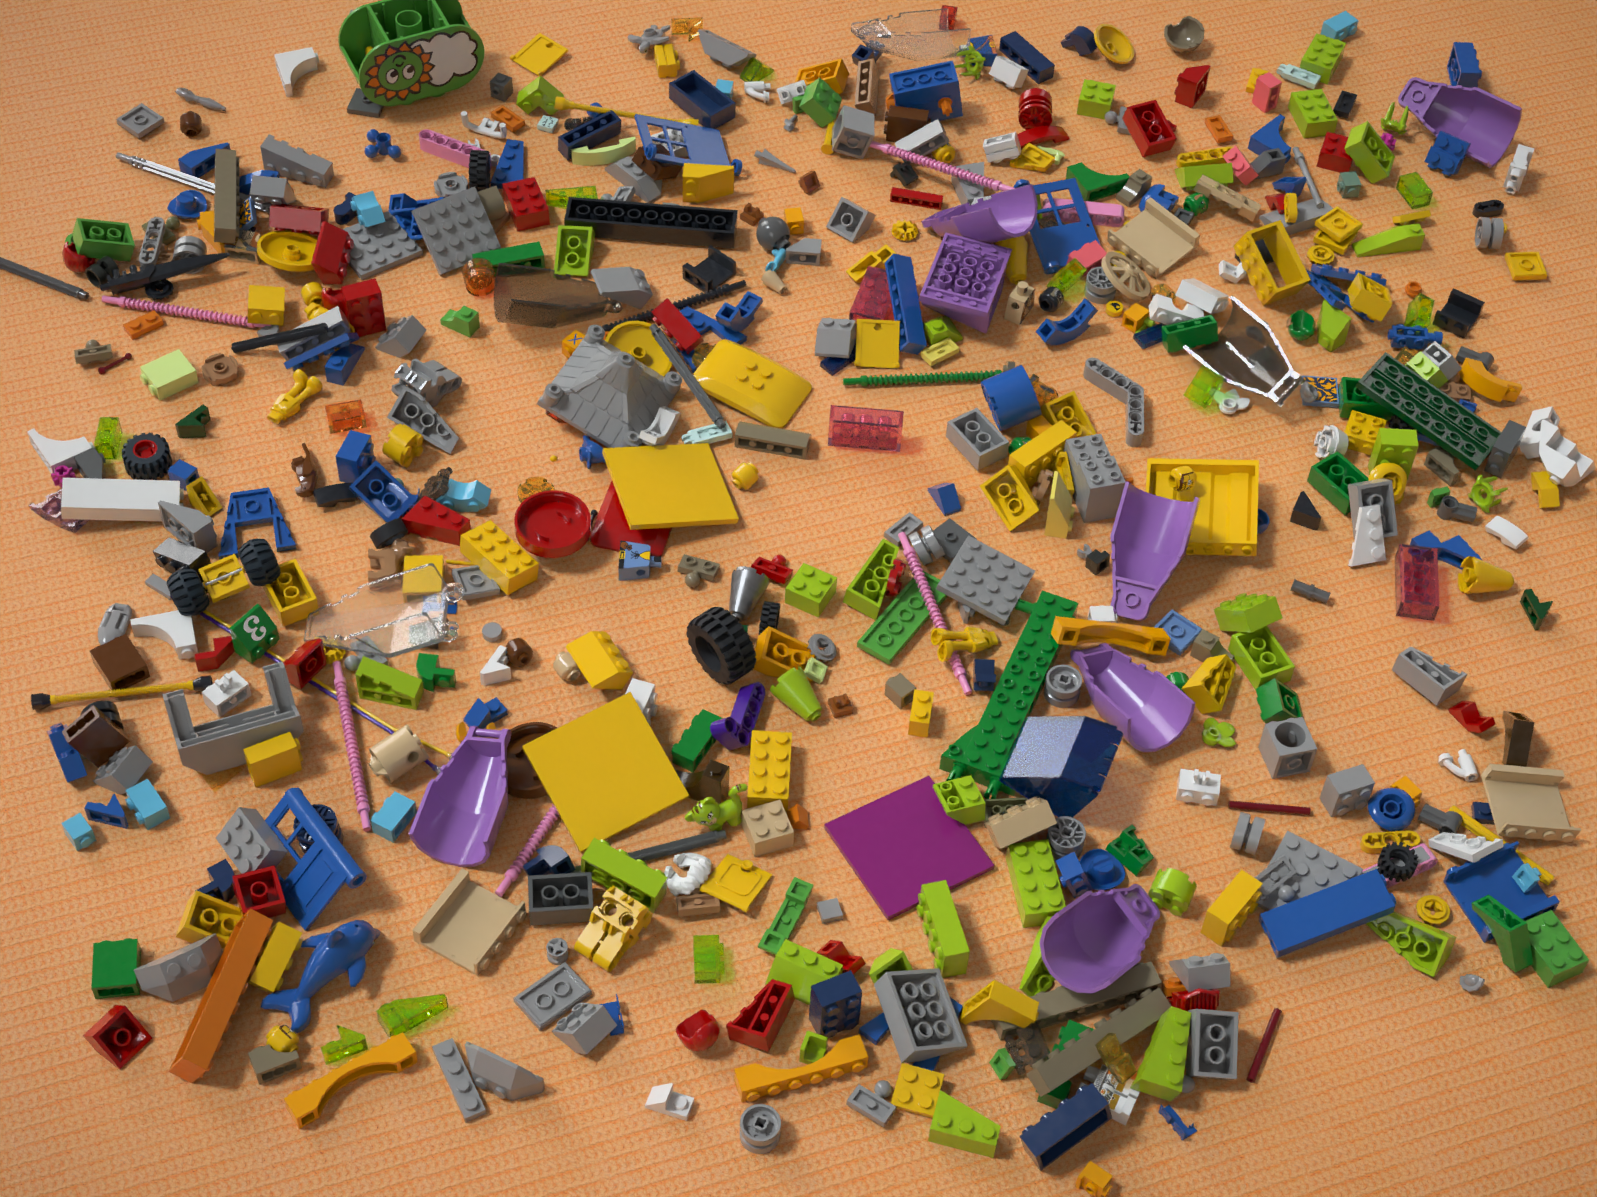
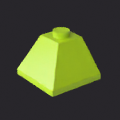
(1332, 327)
(940, 329)
(889, 961)

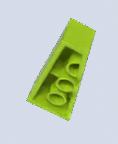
(870, 583)
(1165, 1058)

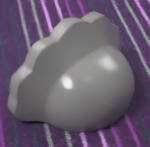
(1308, 392)
(1471, 982)

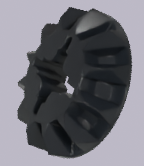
(164, 285)

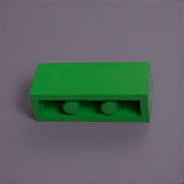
(1190, 333)
(694, 742)

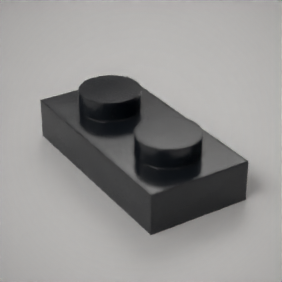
(1345, 104)

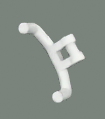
(483, 128)

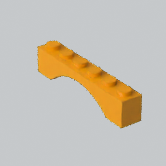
(1080, 631)
(389, 1057)
(758, 1081)

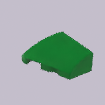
(1130, 851)

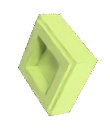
(815, 670)

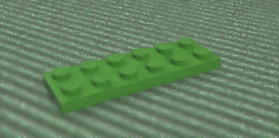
(899, 621)

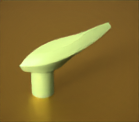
(1054, 152)

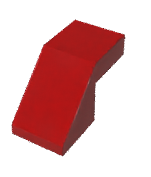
(1276, 202)
(214, 659)
(1468, 716)
(837, 952)

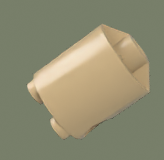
(397, 754)

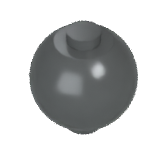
(773, 233)

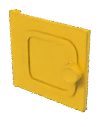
(537, 56)
(877, 343)
(733, 884)

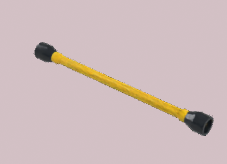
(42, 700)

